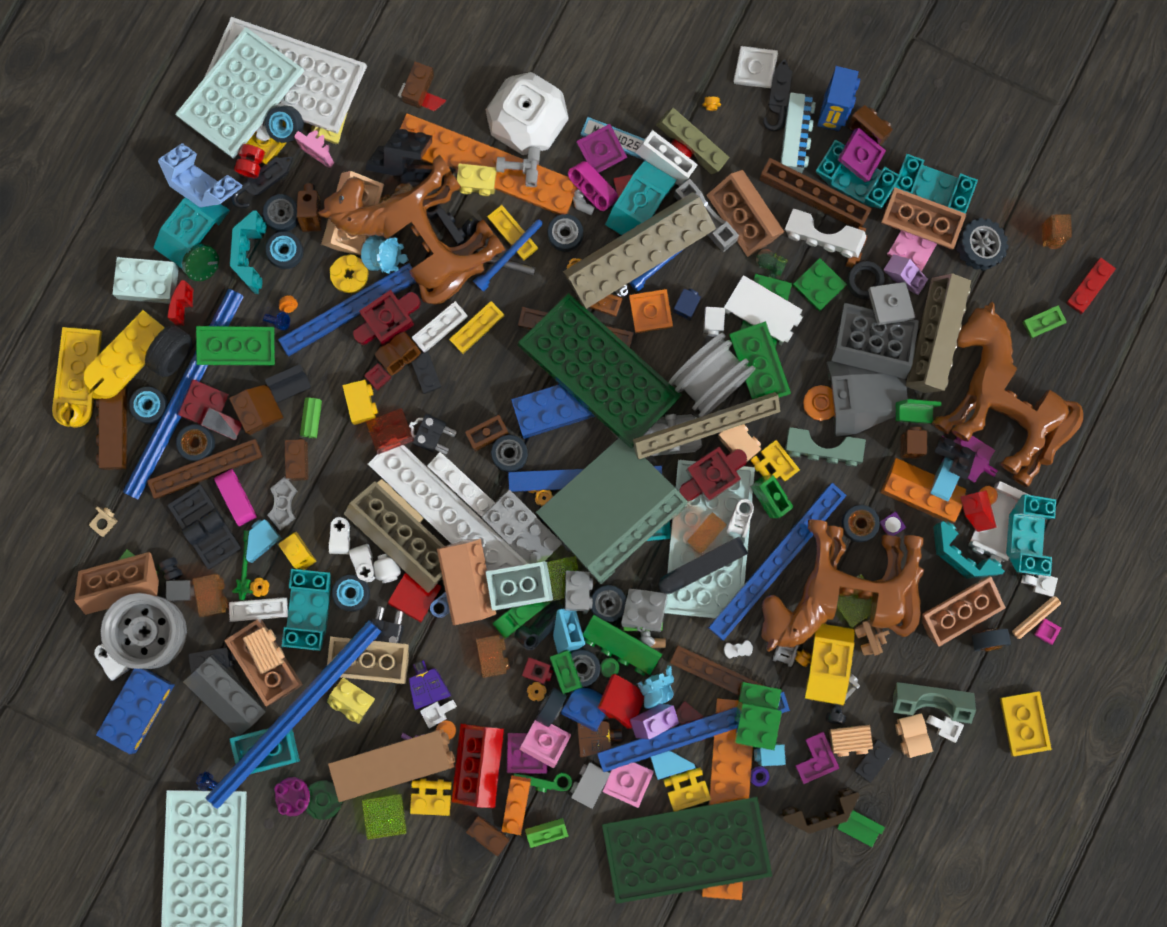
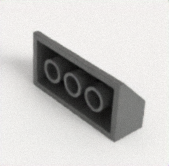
(225, 695)

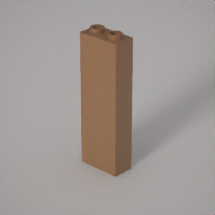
(391, 765)

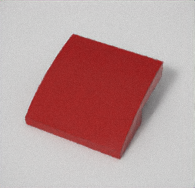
(181, 298)
(412, 598)
(621, 700)

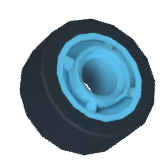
(275, 127)
(277, 242)
(141, 397)
(340, 589)

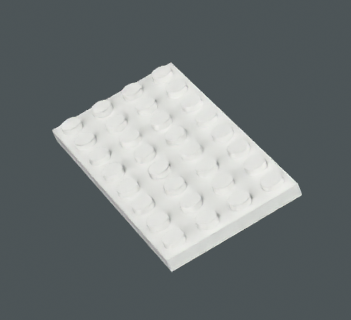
(324, 87)

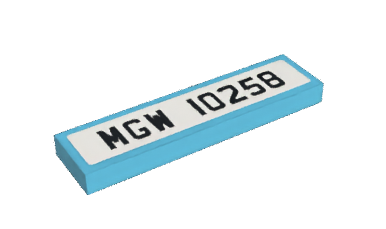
(628, 141)

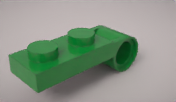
(517, 617)
(543, 784)

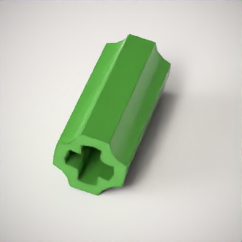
(310, 418)

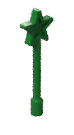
(243, 584)

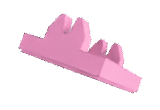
(314, 147)

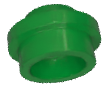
(609, 666)

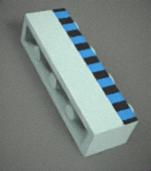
(796, 131)

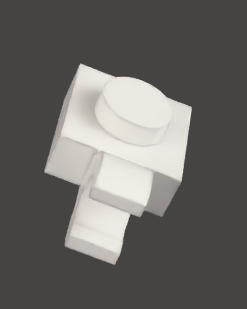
(1042, 584)
(435, 713)
(947, 728)

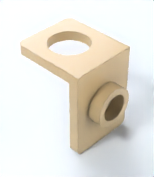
(104, 513)

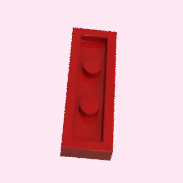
(1090, 285)

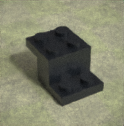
(399, 152)

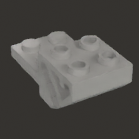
(521, 529)

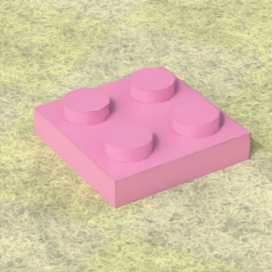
(913, 248)
(545, 743)
(628, 783)

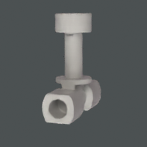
(528, 166)

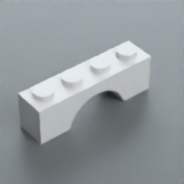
(847, 241)
(460, 484)

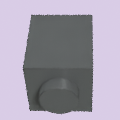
(180, 591)

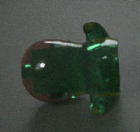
(768, 260)

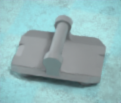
(672, 420)

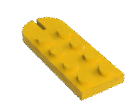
(76, 353)
(122, 357)

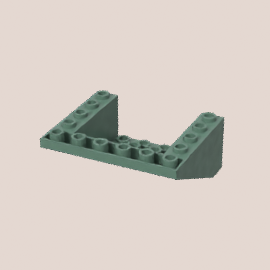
(611, 509)

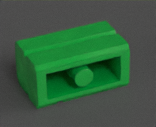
(771, 496)

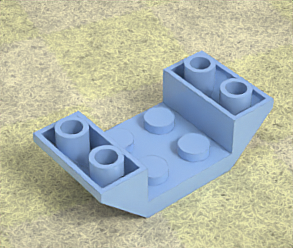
(193, 182)

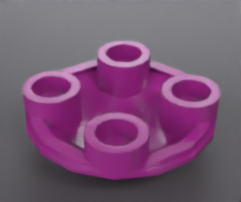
(292, 796)

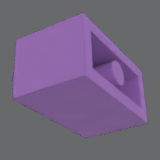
(654, 721)

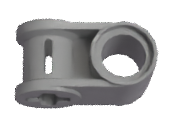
(790, 652)

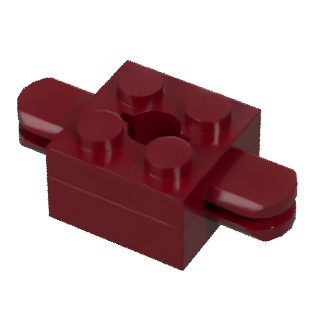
(386, 318)
(713, 474)

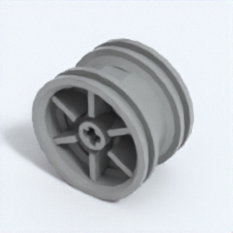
(711, 375)
(115, 631)

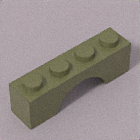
(680, 129)

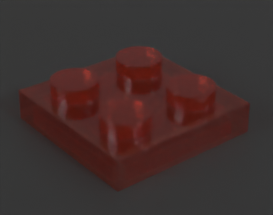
(389, 431)

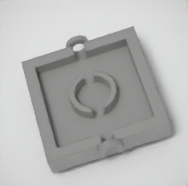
(644, 610)

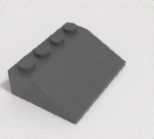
(872, 346)

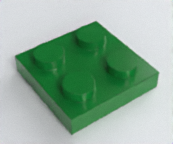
(819, 284)

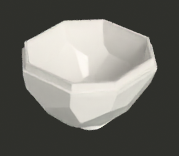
(527, 126)

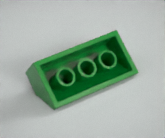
(621, 645)

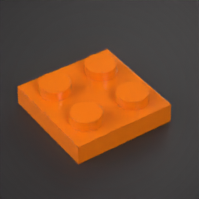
(651, 311)

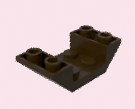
(845, 801)

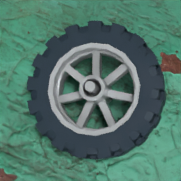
(992, 236)

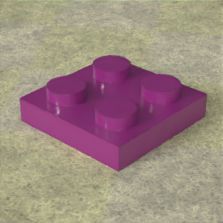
(602, 148)
(861, 155)

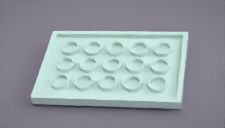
(239, 92)

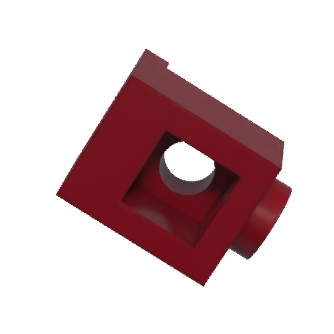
(529, 671)

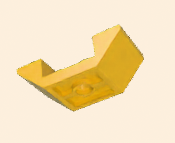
(830, 664)

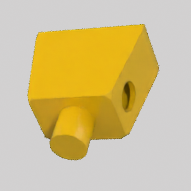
(297, 552)

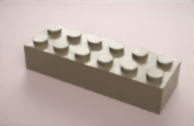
(938, 333)
(397, 534)

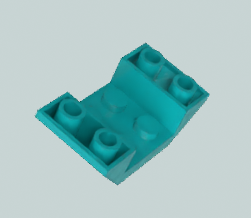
(839, 177)
(936, 185)
(640, 198)
(250, 227)
(187, 228)
(944, 534)
(1027, 534)
(307, 609)

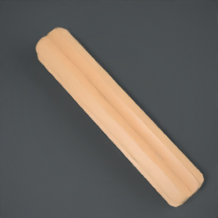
(1036, 617)

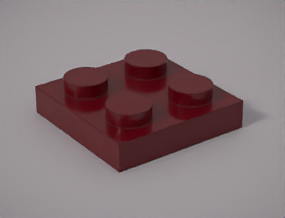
(198, 399)

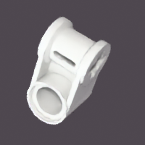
(740, 519)
(339, 541)
(363, 559)
(109, 665)

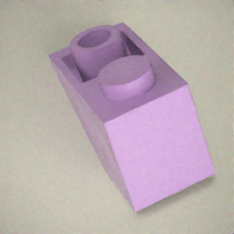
(904, 270)

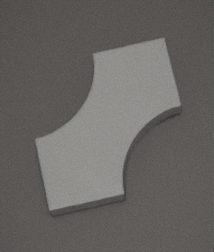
(283, 494)

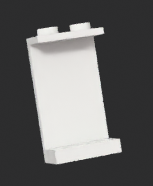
(759, 304)
(995, 540)

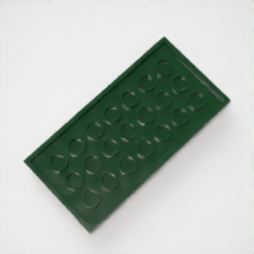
(599, 370)
(687, 850)

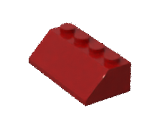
(477, 766)

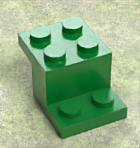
(758, 716)

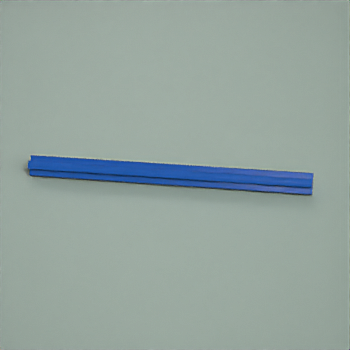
(170, 418)
(293, 715)

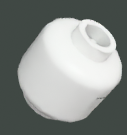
(386, 569)

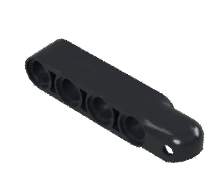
(702, 566)

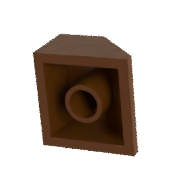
(870, 124)
(256, 408)

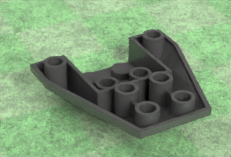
(862, 397)

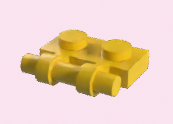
(778, 459)
(689, 795)
(429, 803)

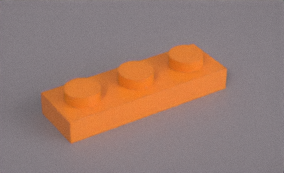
(516, 805)

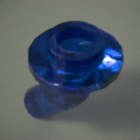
(281, 322)
(205, 780)

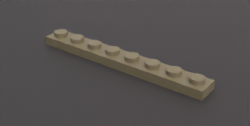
(706, 425)

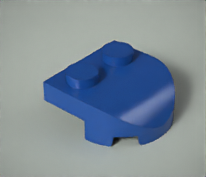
(583, 708)

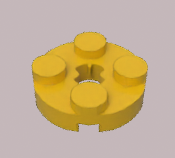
(339, 269)

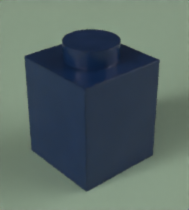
(687, 304)

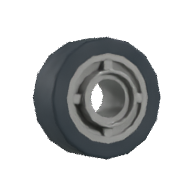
(565, 222)

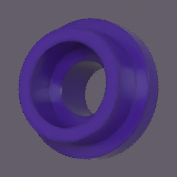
(764, 780)

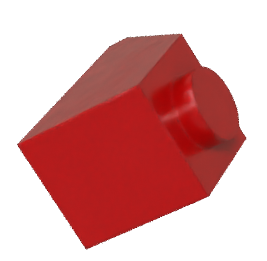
(979, 510)

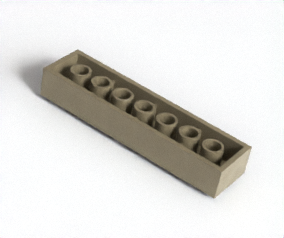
(639, 250)

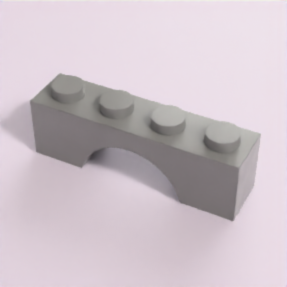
(724, 234)

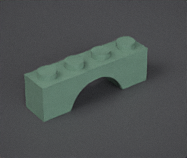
(800, 443)
(957, 704)

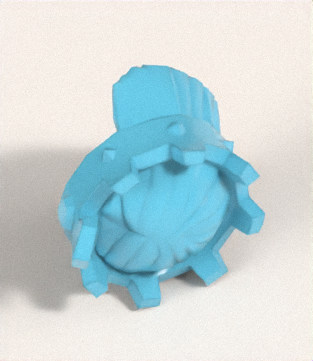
(382, 254)
(657, 689)

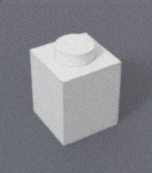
(714, 321)

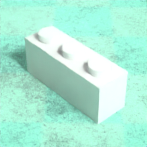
(666, 157)

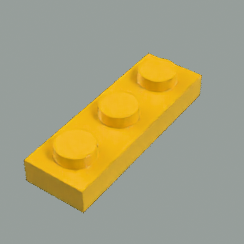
(511, 231)
(476, 327)

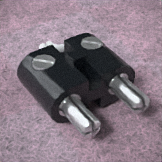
(430, 432)
(389, 631)

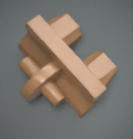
(874, 646)

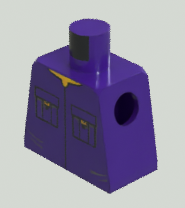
(427, 686)

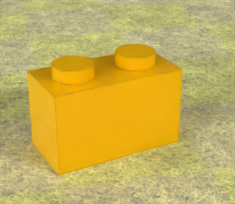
(359, 401)

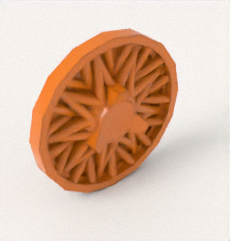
(819, 403)

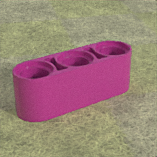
(593, 185)
(235, 497)

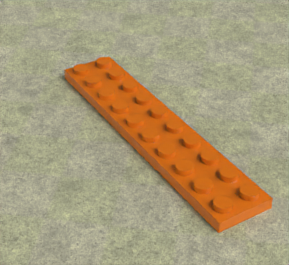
(553, 189)
(728, 783)

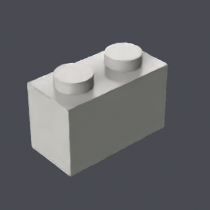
(590, 784)

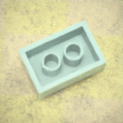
(145, 280)
(519, 585)

